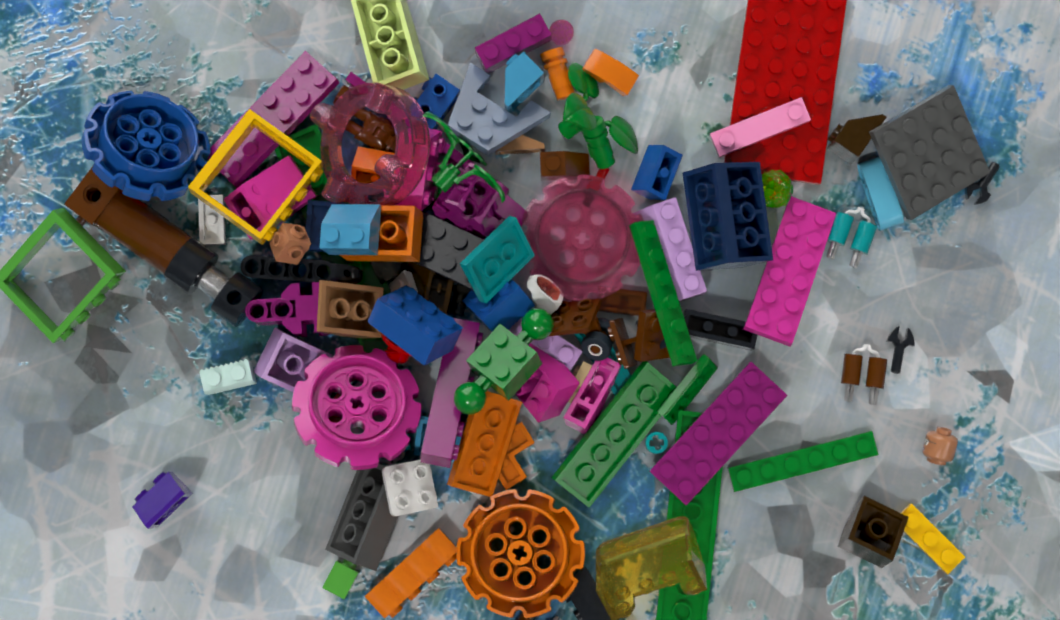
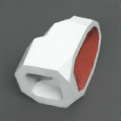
(541, 294)

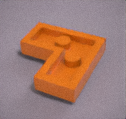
(511, 472)

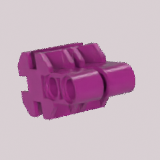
(481, 204)
(301, 313)

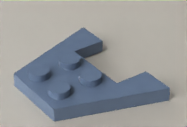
(486, 123)

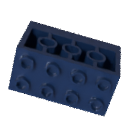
(727, 216)

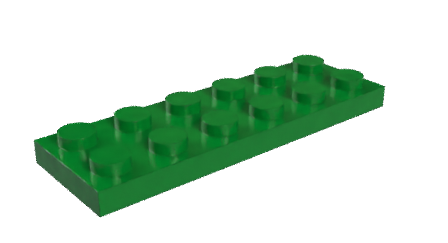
(615, 434)

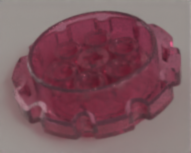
(587, 197)

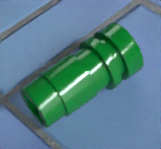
(599, 145)

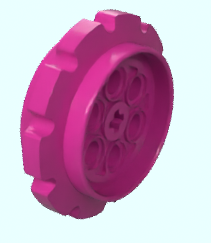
(336, 441)

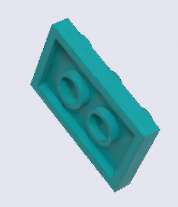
(497, 259)

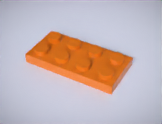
(484, 445)

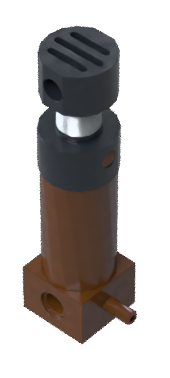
(162, 246)

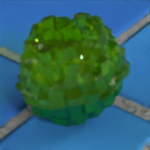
(776, 188)

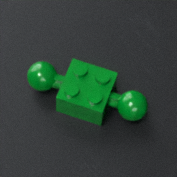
(504, 361)

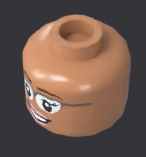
(940, 446)

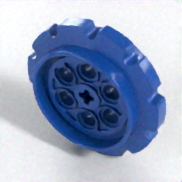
(145, 145)

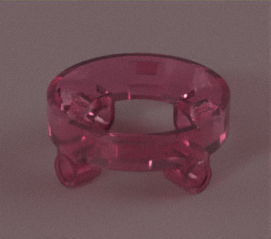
(398, 172)

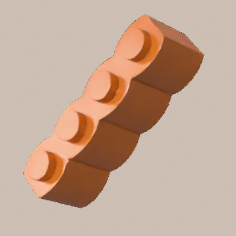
(411, 573)

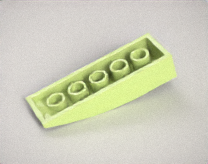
(390, 42)

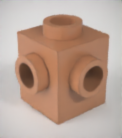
(290, 243)

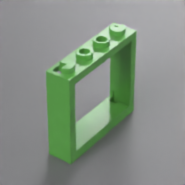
(113, 271)

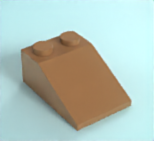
(346, 309)

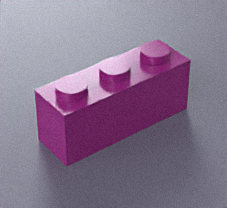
(523, 37)

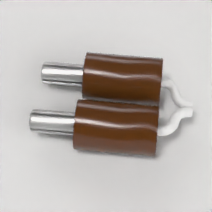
(875, 373)

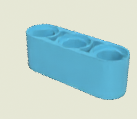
(880, 194)

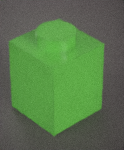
(341, 578)

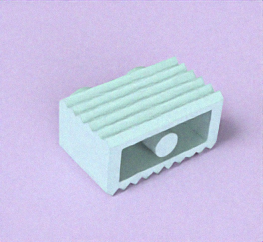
(227, 377)

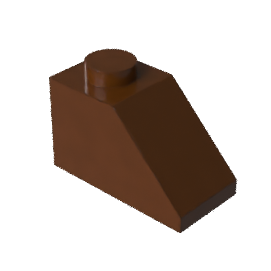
(563, 164)

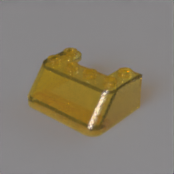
(648, 562)

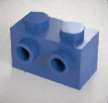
(437, 98)
(656, 172)

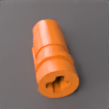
(558, 72)

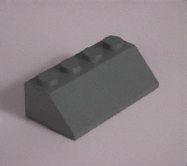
(363, 521)

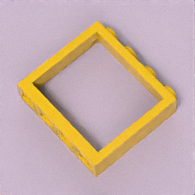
(226, 151)

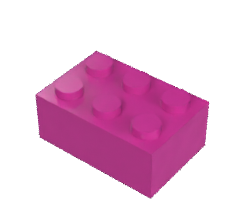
(426, 191)

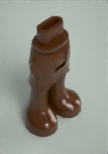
(376, 131)

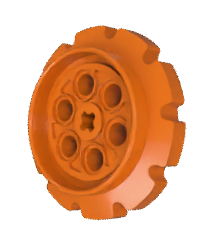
(506, 593)

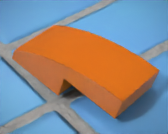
(611, 71)

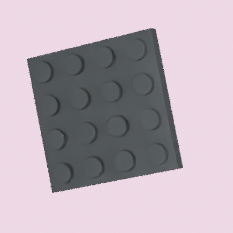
(929, 152)

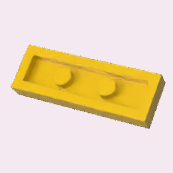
(931, 540)

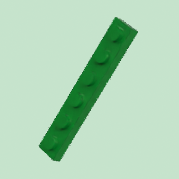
(663, 293)
(802, 461)

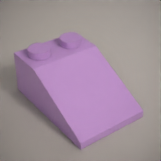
(286, 359)

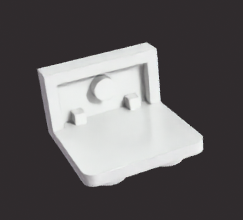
(409, 488)

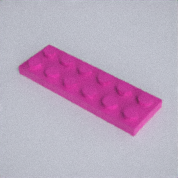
(790, 275)

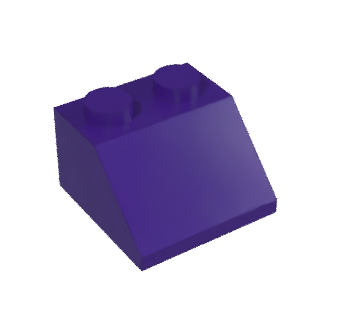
(161, 500)

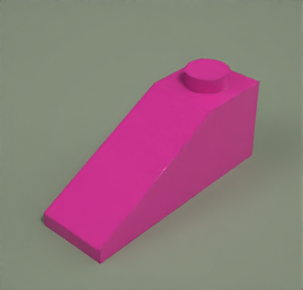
(592, 395)

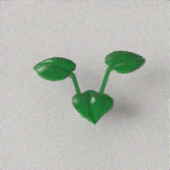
(578, 114)
(448, 174)

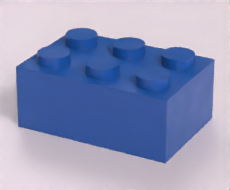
(415, 324)

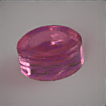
(561, 32)

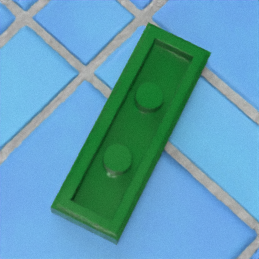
(688, 389)

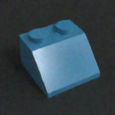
(521, 80)
(351, 229)

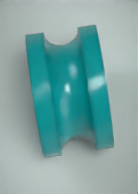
(651, 448)

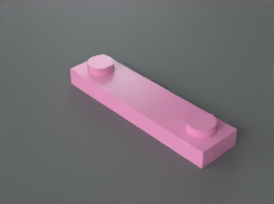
(760, 127)

